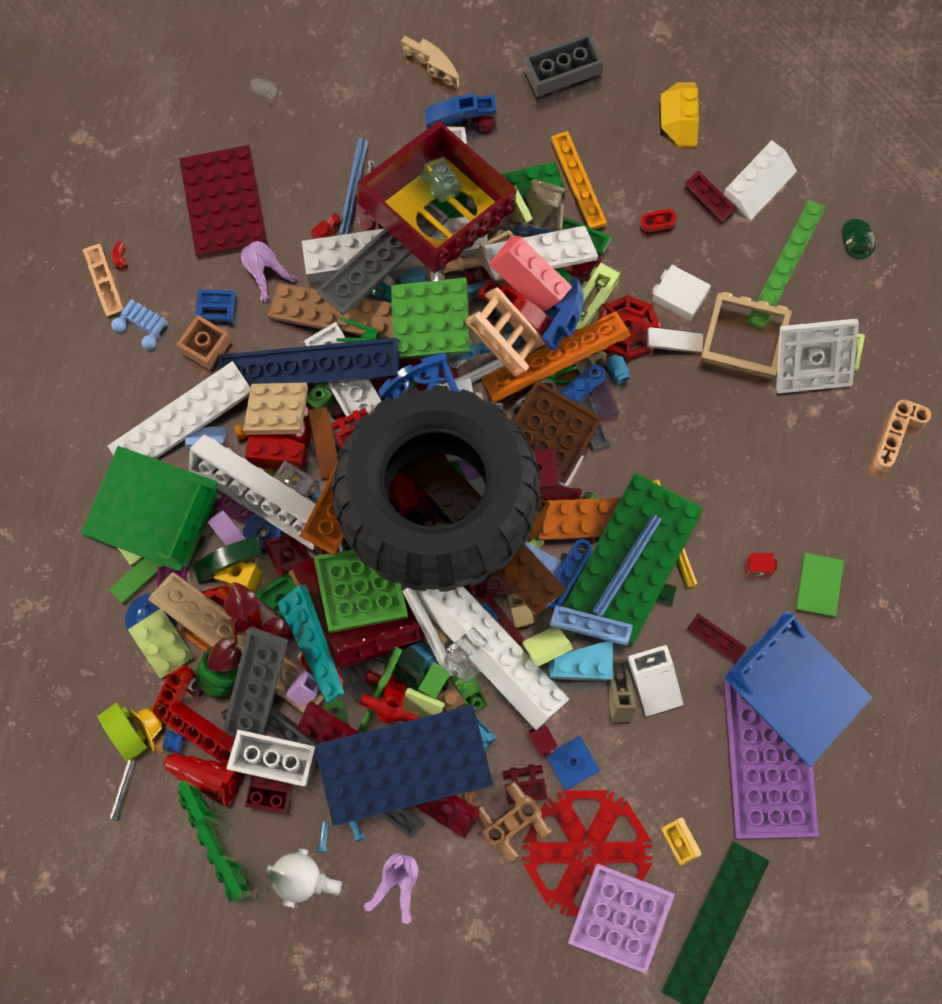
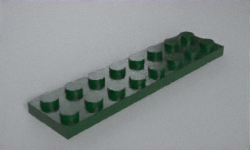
(715, 925)

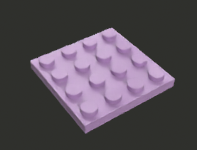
(621, 918)

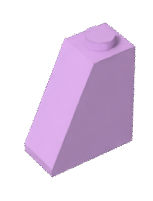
(225, 528)

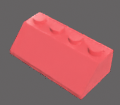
(529, 273)

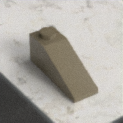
(620, 693)

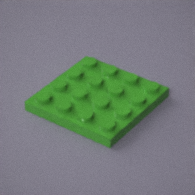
(431, 318)
(355, 593)

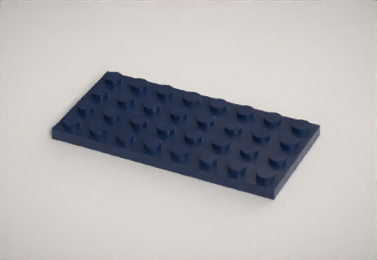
(403, 765)

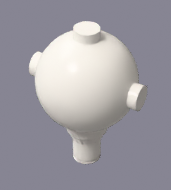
(297, 878)

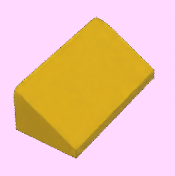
(681, 841)

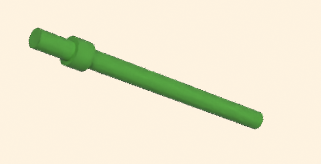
(381, 687)

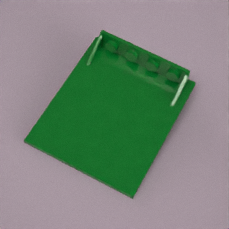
(151, 508)

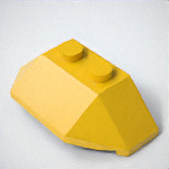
(681, 113)

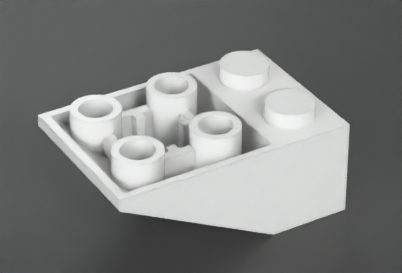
(655, 680)

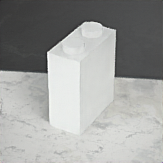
(680, 292)

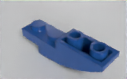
(460, 107)
(568, 317)

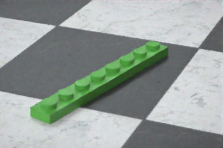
(787, 261)

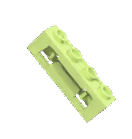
(601, 275)

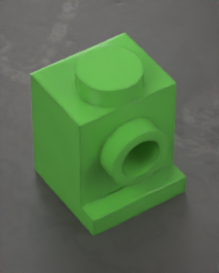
(325, 399)
(340, 705)

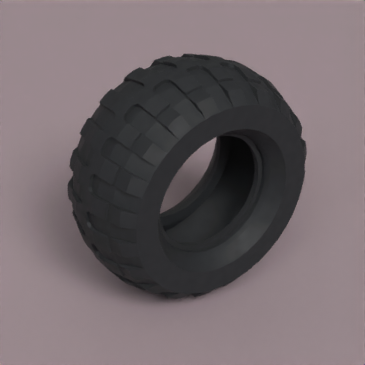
(425, 425)

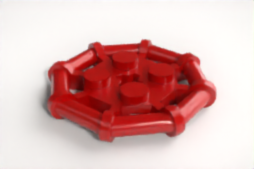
(637, 321)

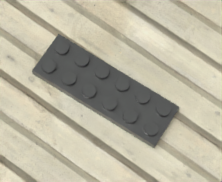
(255, 683)

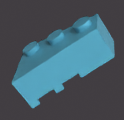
(587, 663)

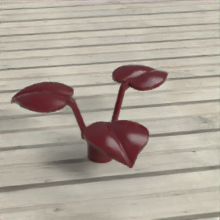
(237, 605)

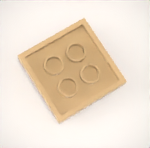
(275, 408)

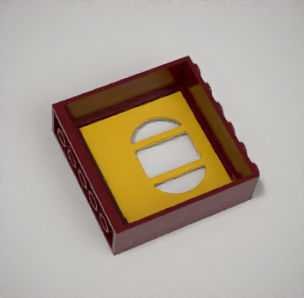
(397, 193)

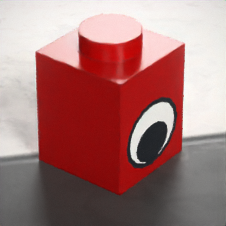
(761, 564)

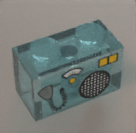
(440, 180)

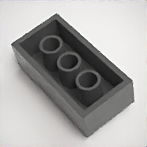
(563, 65)

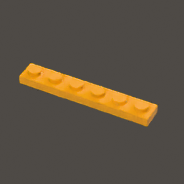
(578, 180)

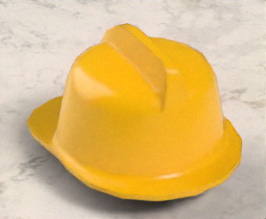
(148, 724)

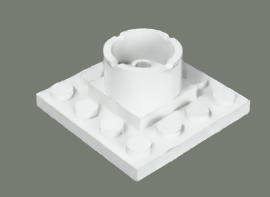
(816, 355)

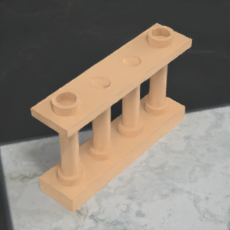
(495, 342)

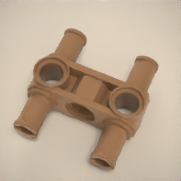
(512, 821)

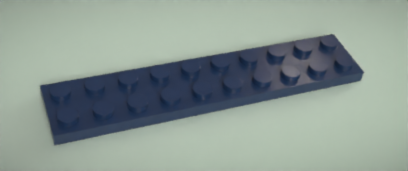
(318, 362)

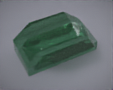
(409, 668)

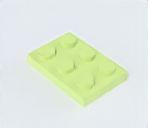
(160, 643)

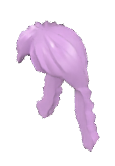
(255, 258)
(397, 870)

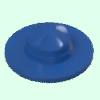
(140, 609)

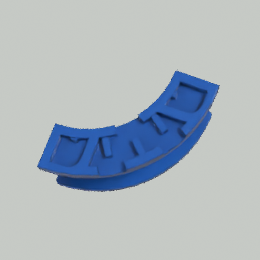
(429, 366)

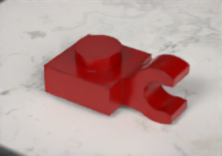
(326, 229)

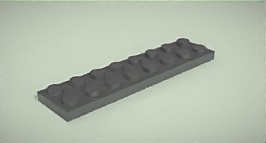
(372, 265)

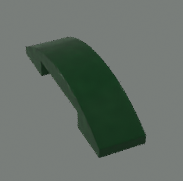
(226, 557)

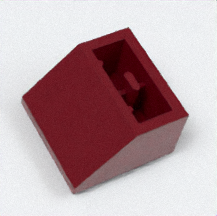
(268, 794)

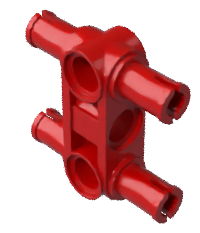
(390, 705)

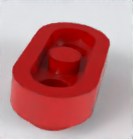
(657, 219)

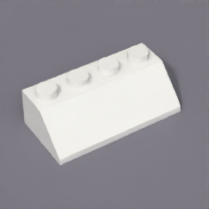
(760, 180)
(272, 758)

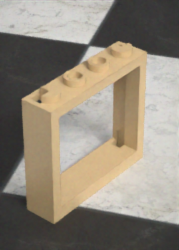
(734, 363)

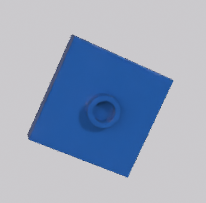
(573, 763)

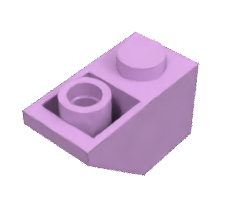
(303, 687)

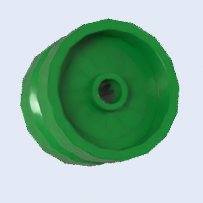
(214, 682)

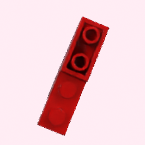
(529, 310)

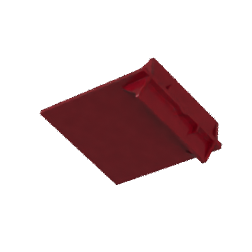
(360, 643)

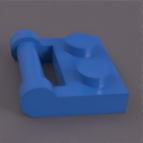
(216, 301)

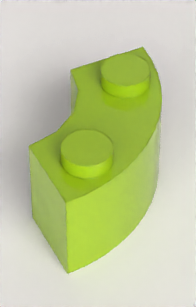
(122, 731)

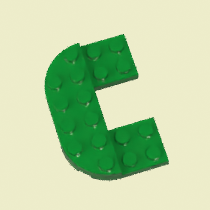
(203, 820)

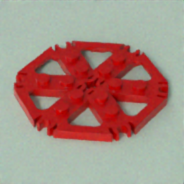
(576, 835)

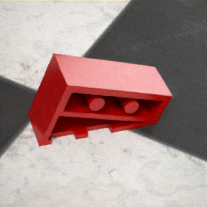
(272, 450)

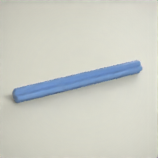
(352, 188)
(626, 565)

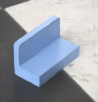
(216, 433)

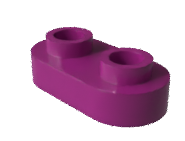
(234, 509)

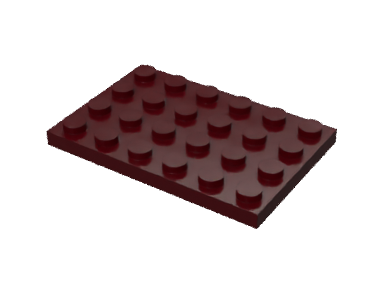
(222, 200)

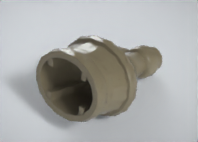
(544, 201)

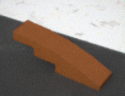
(323, 441)

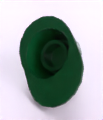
(858, 238)

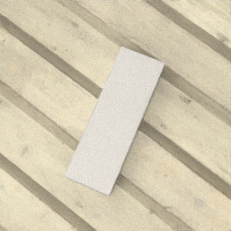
(674, 340)

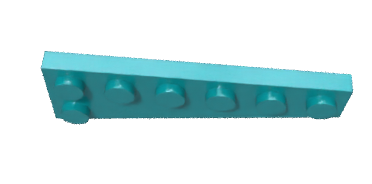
(305, 626)

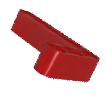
(186, 721)

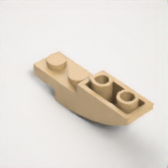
(437, 62)

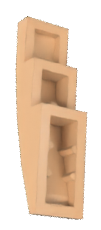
(103, 279)

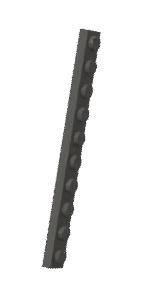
(287, 730)

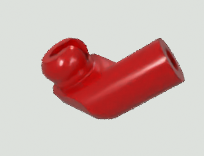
(116, 255)

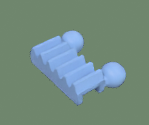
(143, 319)

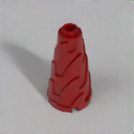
(208, 776)

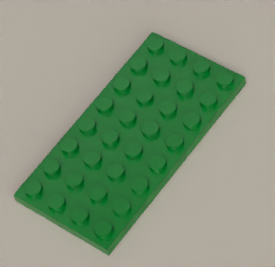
(652, 568)

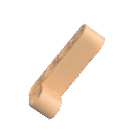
(895, 436)

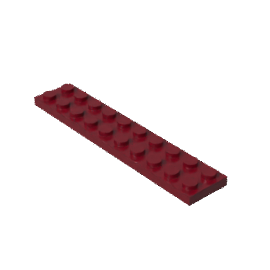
(449, 811)

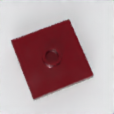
(546, 467)
(285, 551)

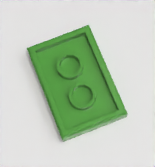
(819, 585)

